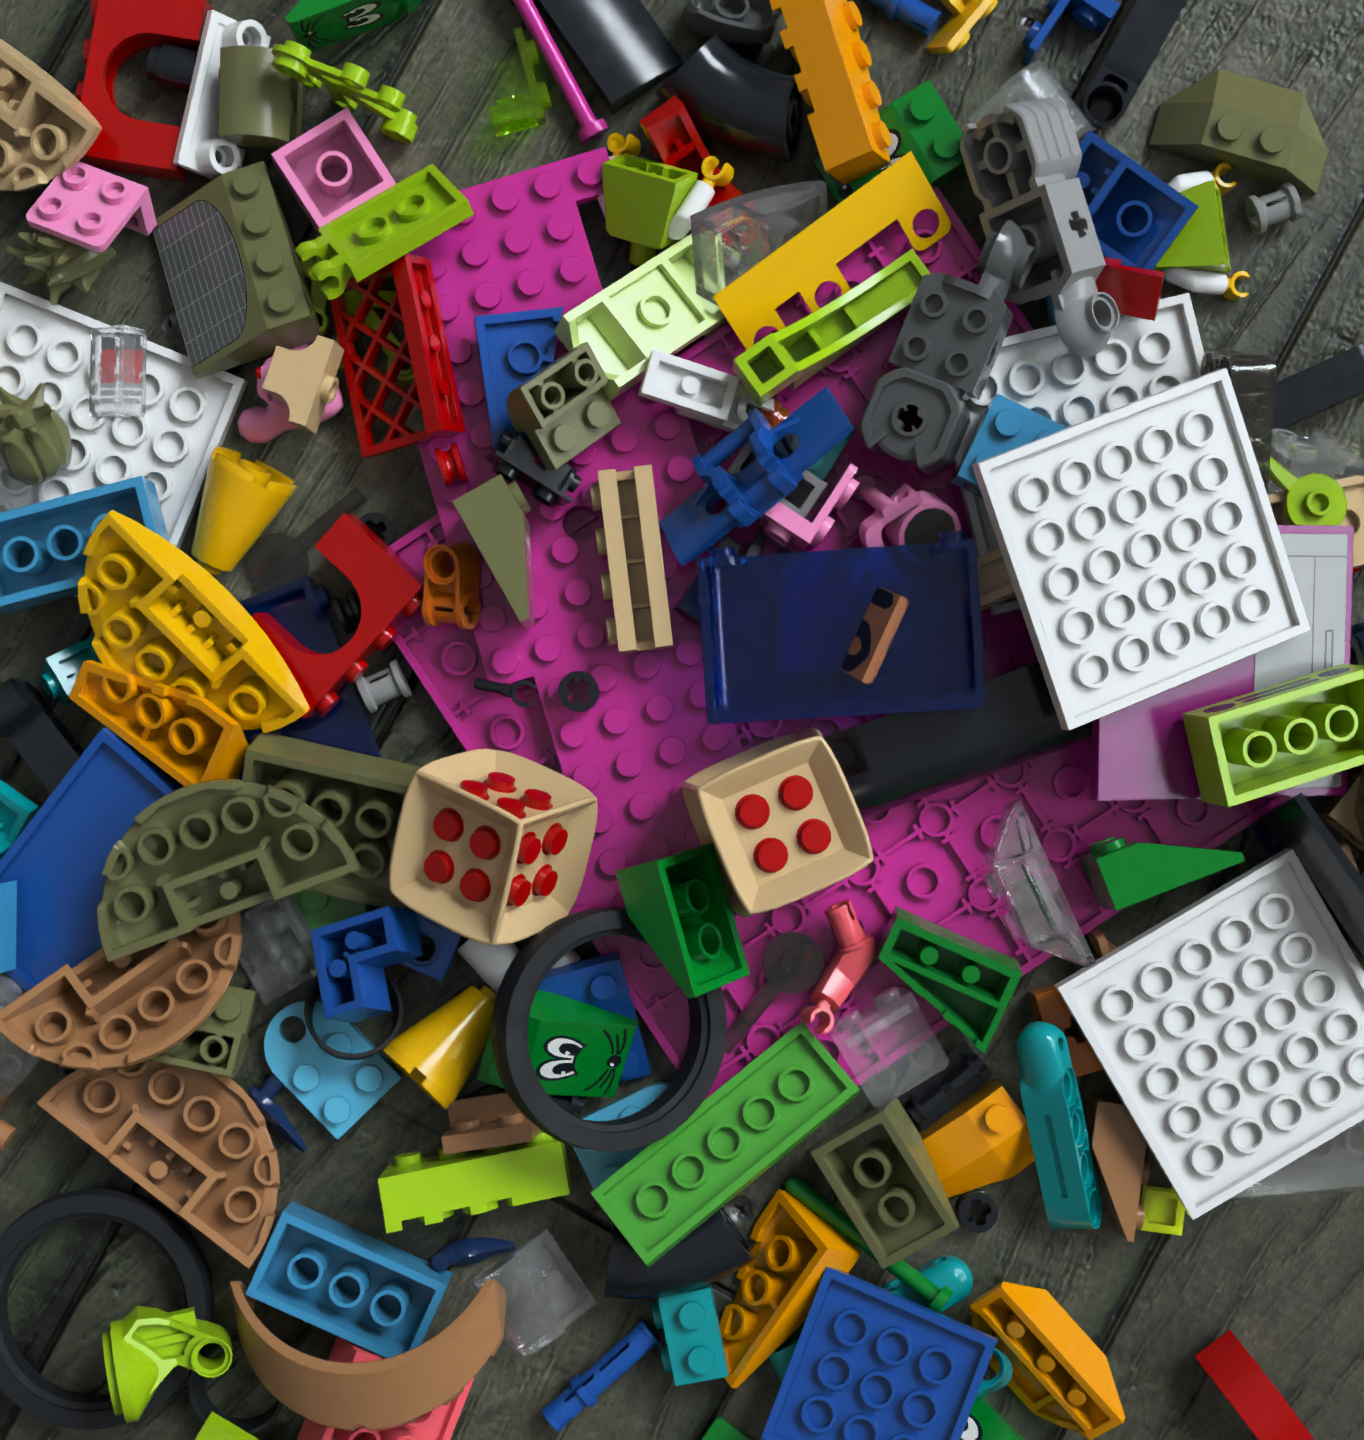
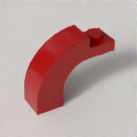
(678, 144)
(1250, 1391)

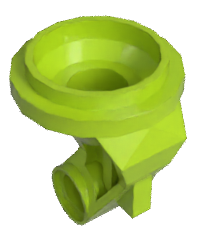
(149, 1345)

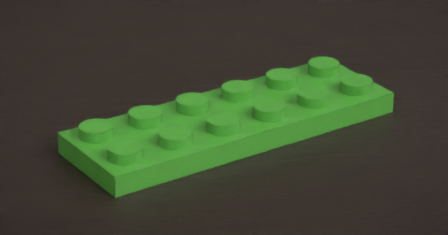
(725, 1143)

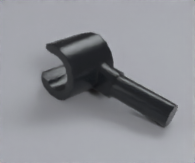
(505, 689)

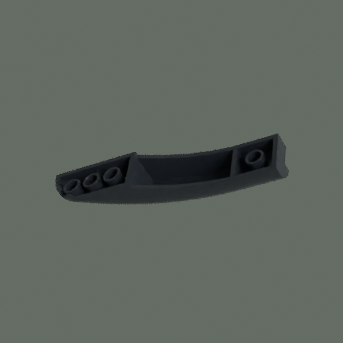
(932, 751)

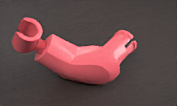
(844, 969)

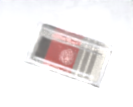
(117, 372)

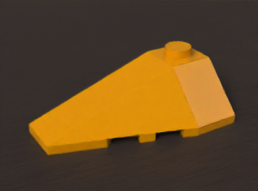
(165, 724)
(979, 1141)
(780, 1283)

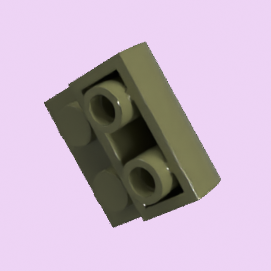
(256, 100)
(563, 407)
(221, 1040)

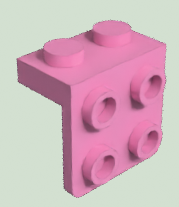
(92, 207)
(790, 528)

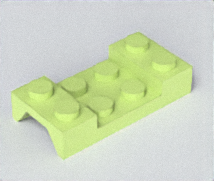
(641, 313)

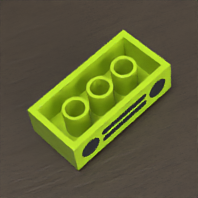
(1278, 736)

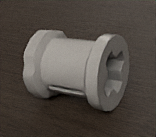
(1273, 208)
(383, 686)

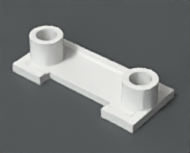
(199, 128)

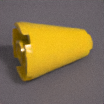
(236, 508)
(445, 1044)

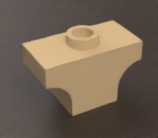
(305, 380)

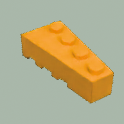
(837, 85)

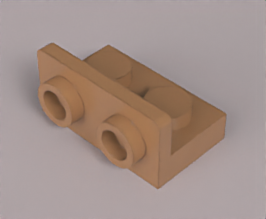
(486, 1123)

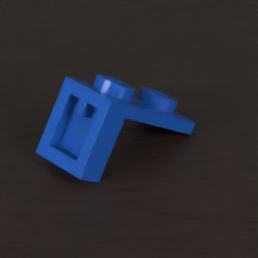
(1087, 13)

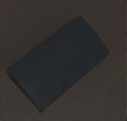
(613, 46)
(1338, 882)

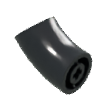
(739, 102)
(696, 1261)

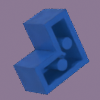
(353, 959)

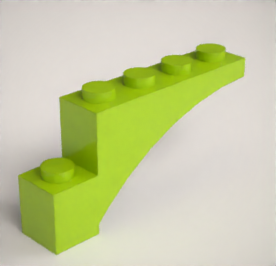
(828, 333)

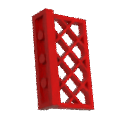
(428, 355)

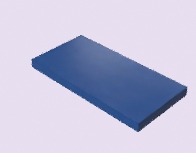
(65, 851)

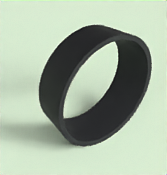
(397, 1007)
(203, 1406)

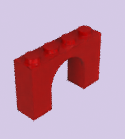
(118, 34)
(387, 594)

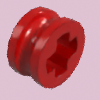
(451, 465)

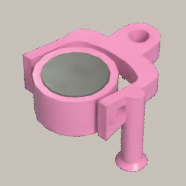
(907, 515)

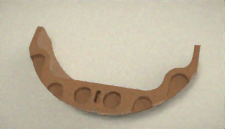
(381, 1391)

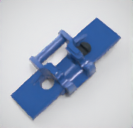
(780, 460)

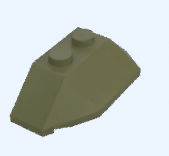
(1244, 123)

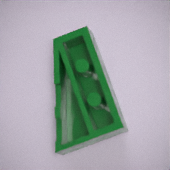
(951, 972)

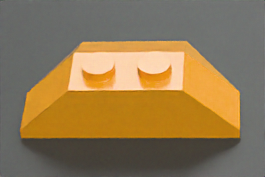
(1052, 1359)

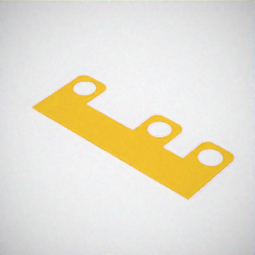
(814, 252)

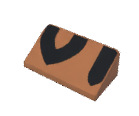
(875, 635)

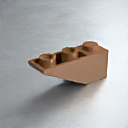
(1118, 1161)

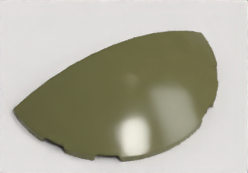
(210, 856)

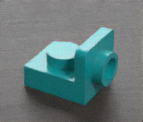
(62, 669)

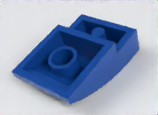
(1129, 206)

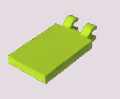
(384, 229)

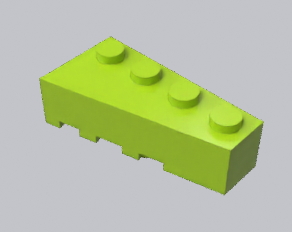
(472, 1180)

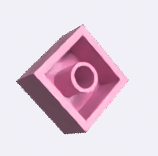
(331, 169)

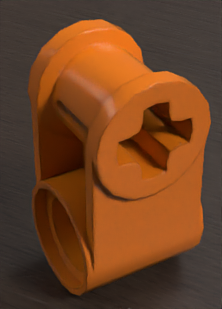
(450, 588)

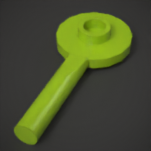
(1311, 498)

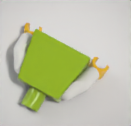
(651, 199)
(1200, 251)

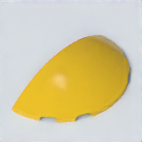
(181, 627)

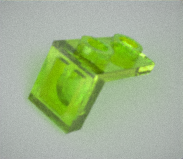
(519, 113)

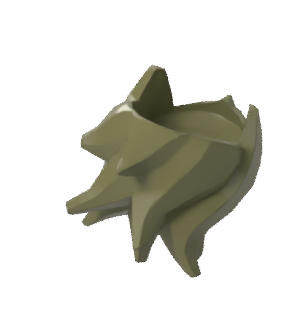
(59, 262)
(32, 438)

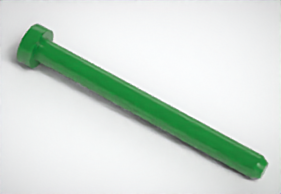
(843, 1224)

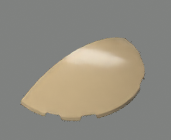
(39, 124)

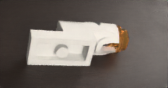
(703, 392)

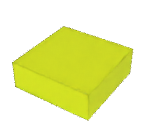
(1161, 1210)

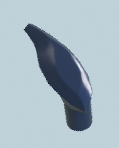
(273, 1112)
(469, 1251)

